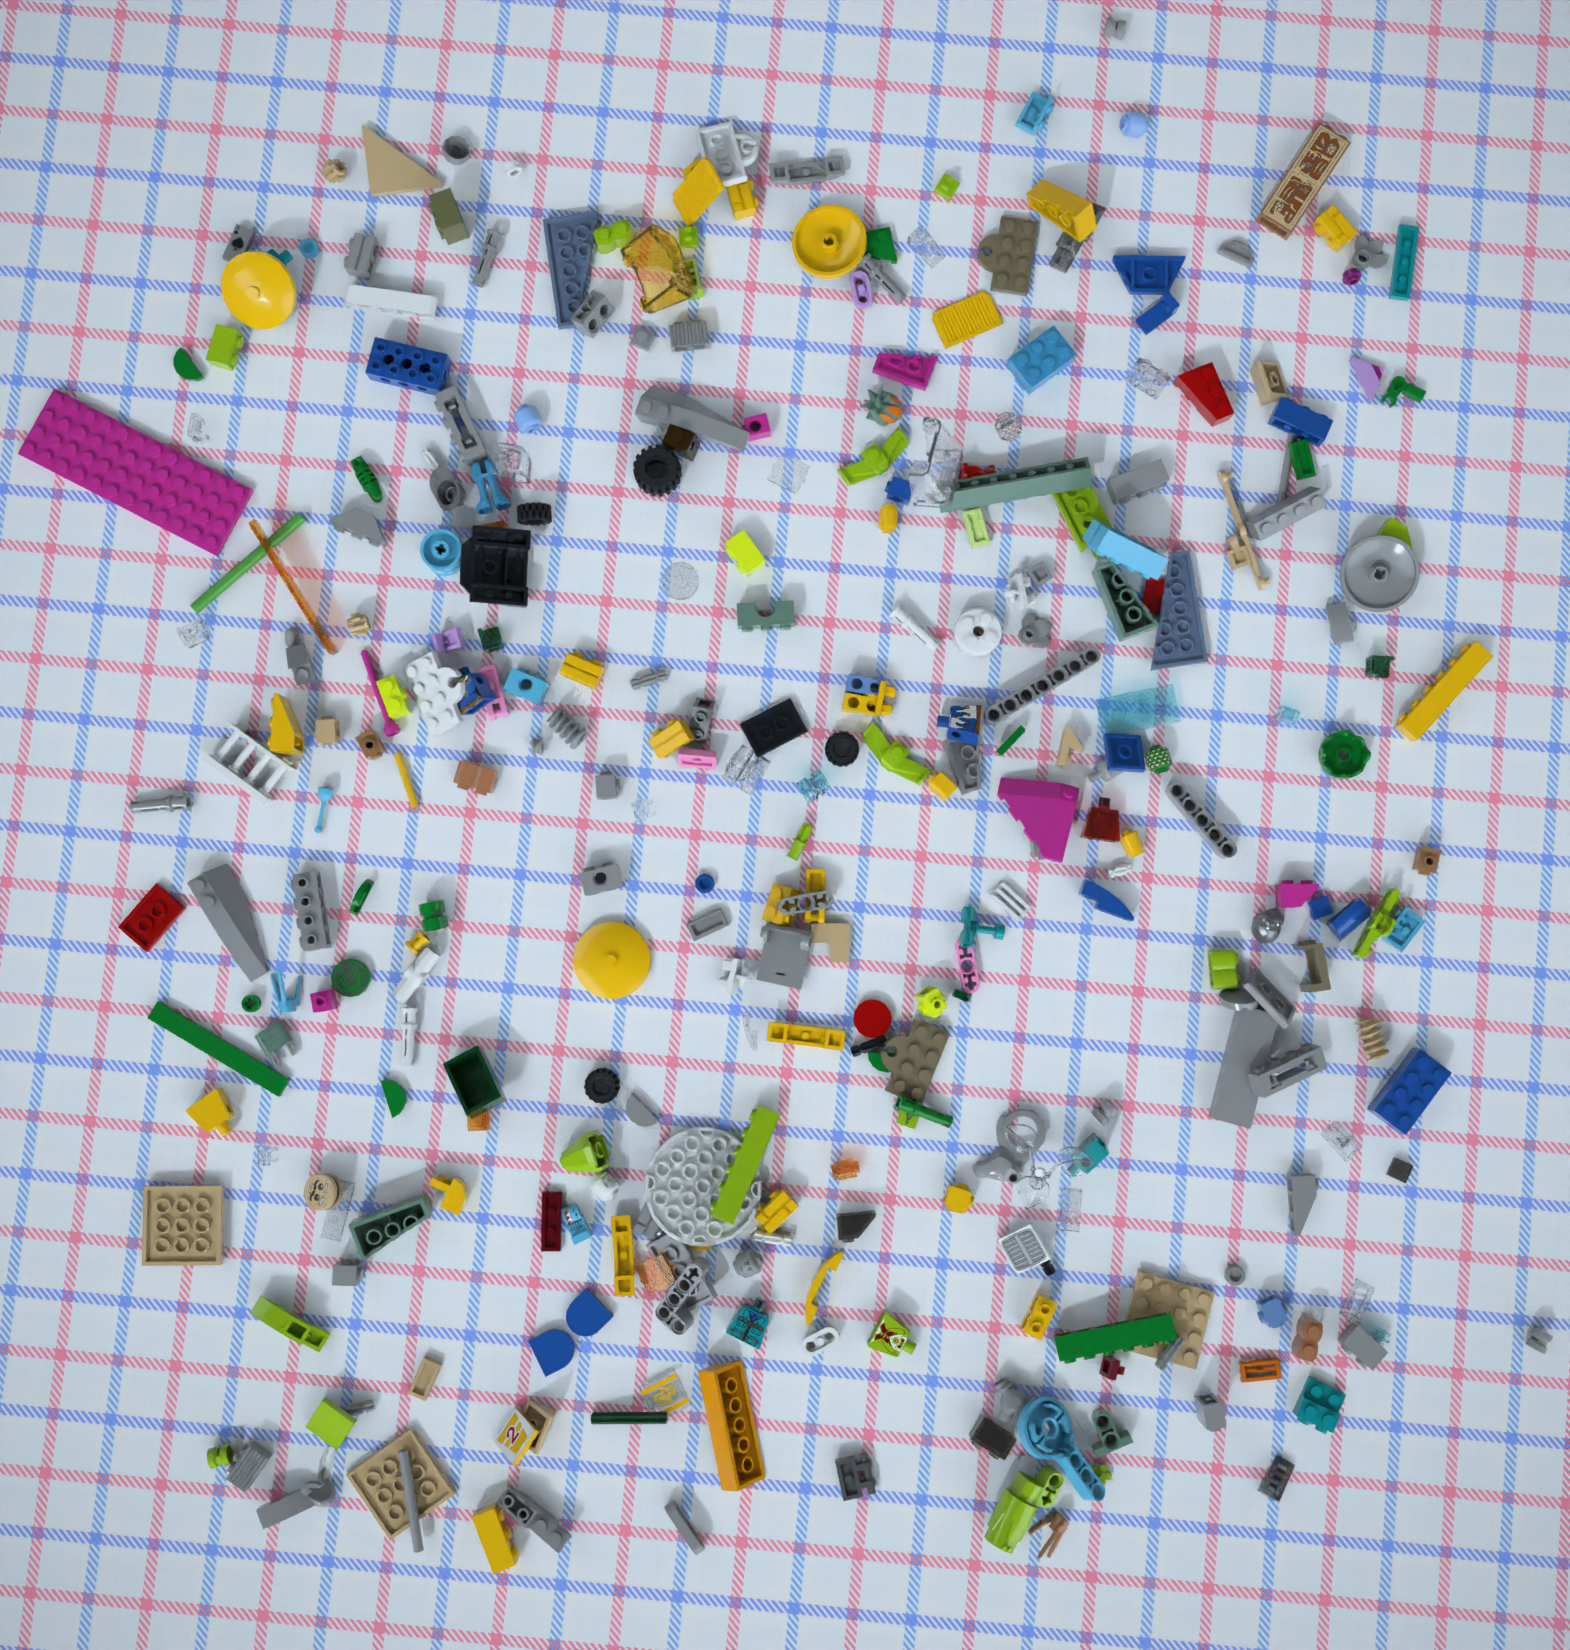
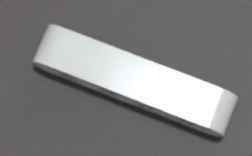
(390, 302)

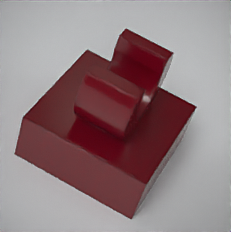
(1111, 1367)

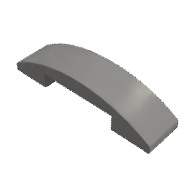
(806, 173)

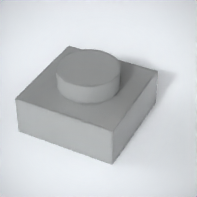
(642, 338)
(1039, 574)

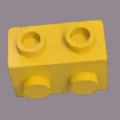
(771, 911)

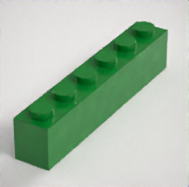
(1115, 1336)

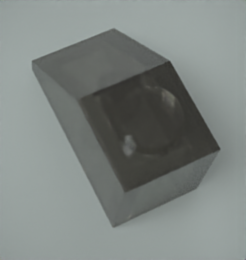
(853, 1224)

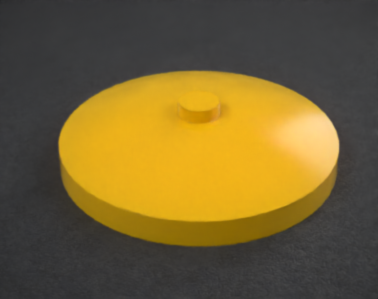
(829, 241)
(258, 289)
(611, 960)

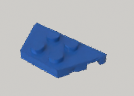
(1148, 273)

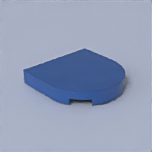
(587, 1314)
(553, 1350)

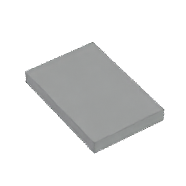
(1269, 997)

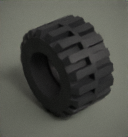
(652, 456)

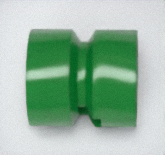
(432, 922)

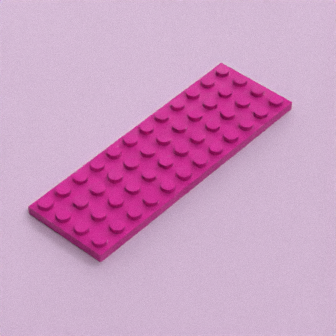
(136, 472)

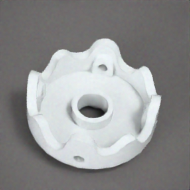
(974, 645)

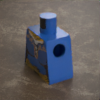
(477, 692)

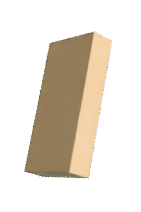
(425, 1378)

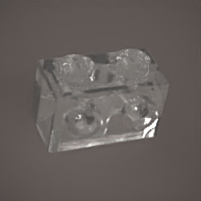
(1148, 378)

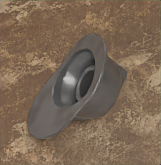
(446, 489)

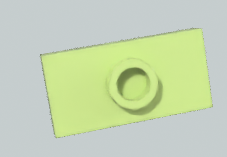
(976, 527)

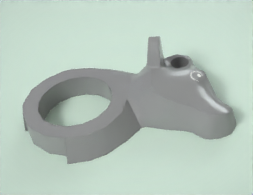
(1006, 1163)

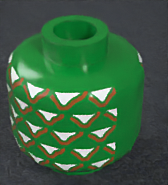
(1158, 759)

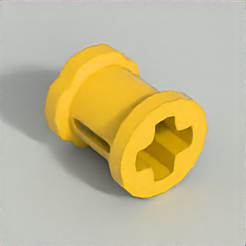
(417, 942)

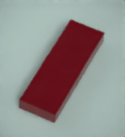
(551, 1221)

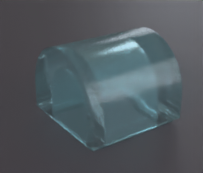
(1287, 715)

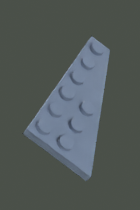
(569, 253)
(1180, 628)

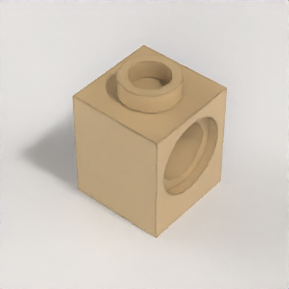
(327, 731)

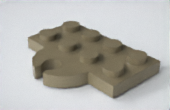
(1010, 255)
(914, 1059)

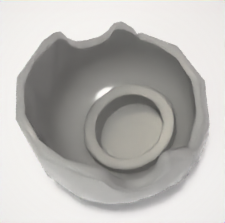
(456, 150)

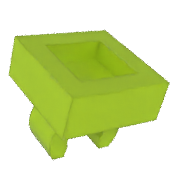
(947, 187)
(688, 237)

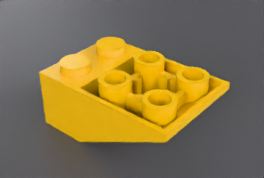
(285, 730)

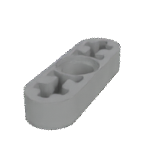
(820, 905)
(684, 1527)

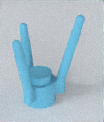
(285, 1003)

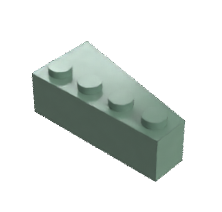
(1122, 603)
(387, 1224)

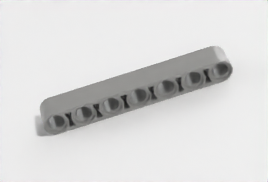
(1048, 679)

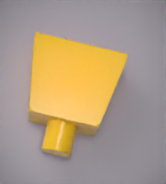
(213, 1112)

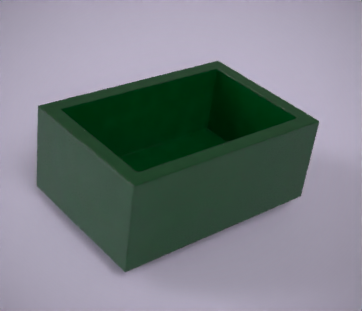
(474, 1082)

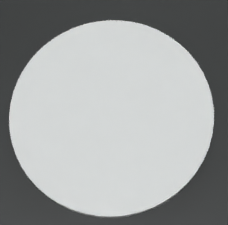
(685, 1181)

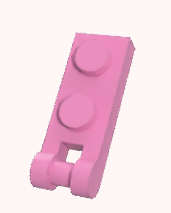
(492, 677)

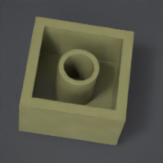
(447, 216)

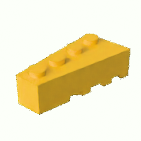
(1063, 209)

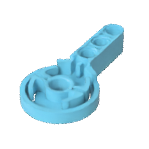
(1057, 1445)

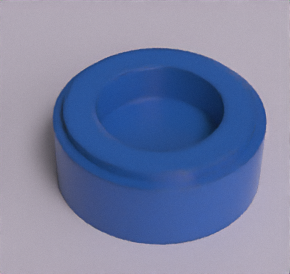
(704, 883)

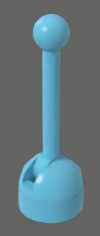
(324, 794)

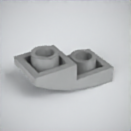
(1339, 623)

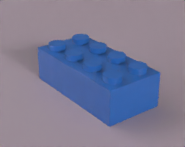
(1409, 1091)

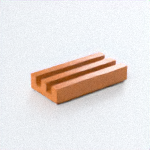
(1243, 1371)

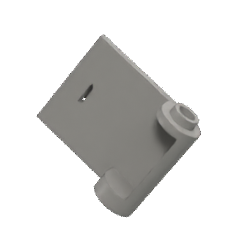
(784, 952)

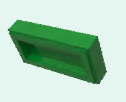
(1302, 459)

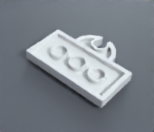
(727, 151)
(436, 692)

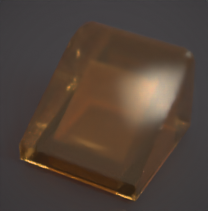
(479, 1123)

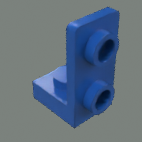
(1158, 313)

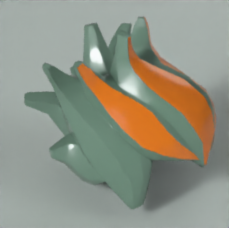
(883, 407)

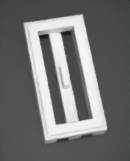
(1015, 896)

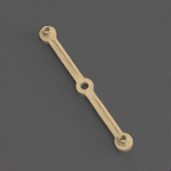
(1240, 528)

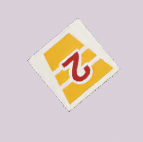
(516, 1436)

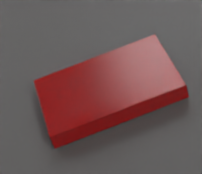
(152, 917)

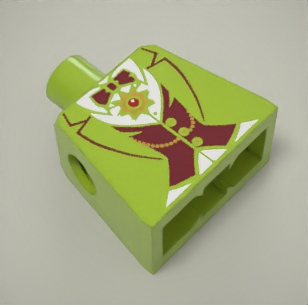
(890, 1336)

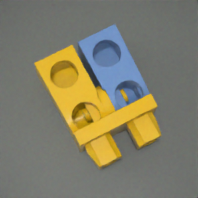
(869, 696)

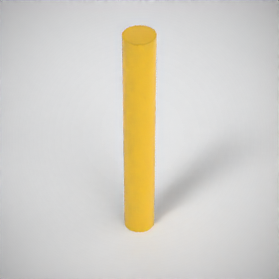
(406, 780)

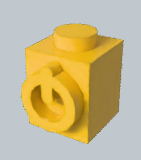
(958, 1198)

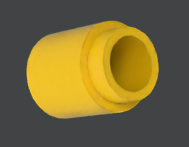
(888, 518)
(1132, 843)

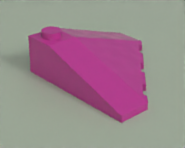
(1044, 811)

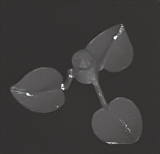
(1034, 1188)

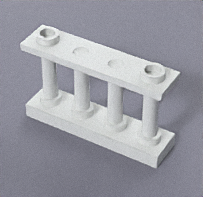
(246, 783)

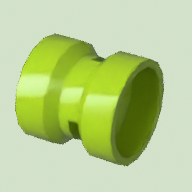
(220, 1456)

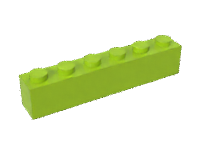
(745, 1165)

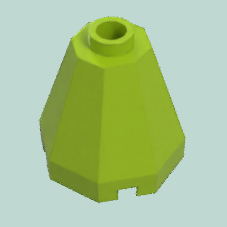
(586, 1154)

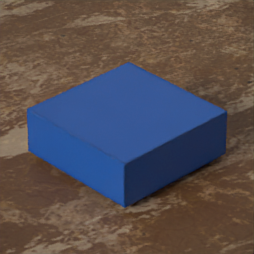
(1320, 907)

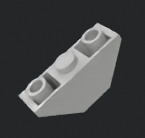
(360, 525)

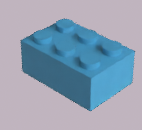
(1041, 360)

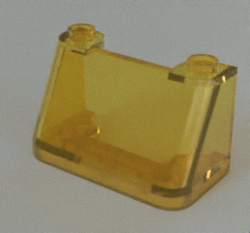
(659, 268)

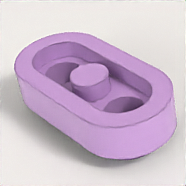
(862, 290)

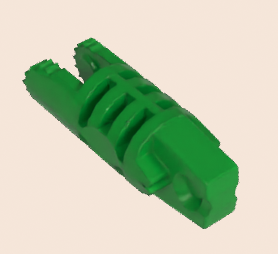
(367, 479)

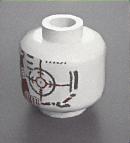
(604, 1186)

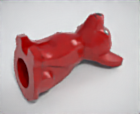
(972, 471)

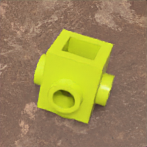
(930, 1001)

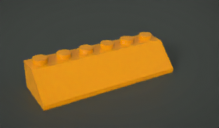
(731, 1425)

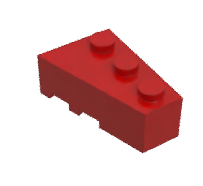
(1206, 393)

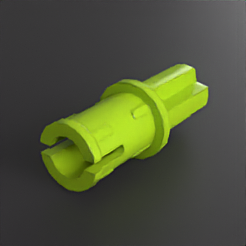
(800, 841)

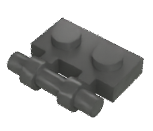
(849, 1479)

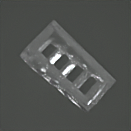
(930, 243)
(1360, 1312)

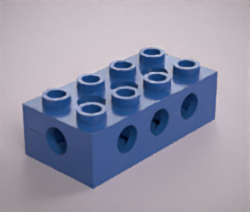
(405, 355)

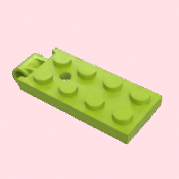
(1076, 509)

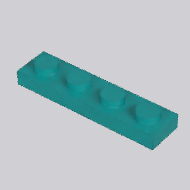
(1403, 262)

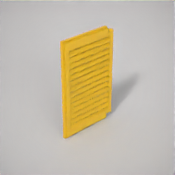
(697, 191)
(966, 319)

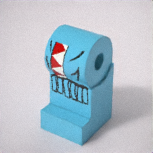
(576, 1224)

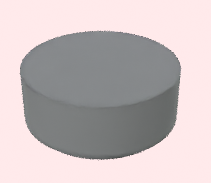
(1234, 1275)

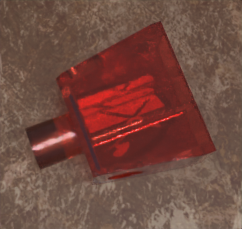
(1101, 823)

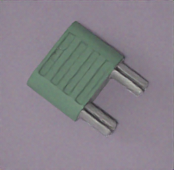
(273, 1039)

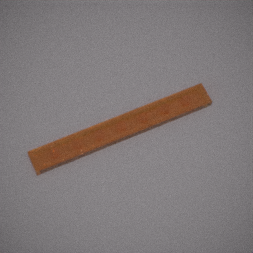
(293, 587)

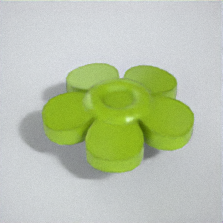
(1102, 1473)

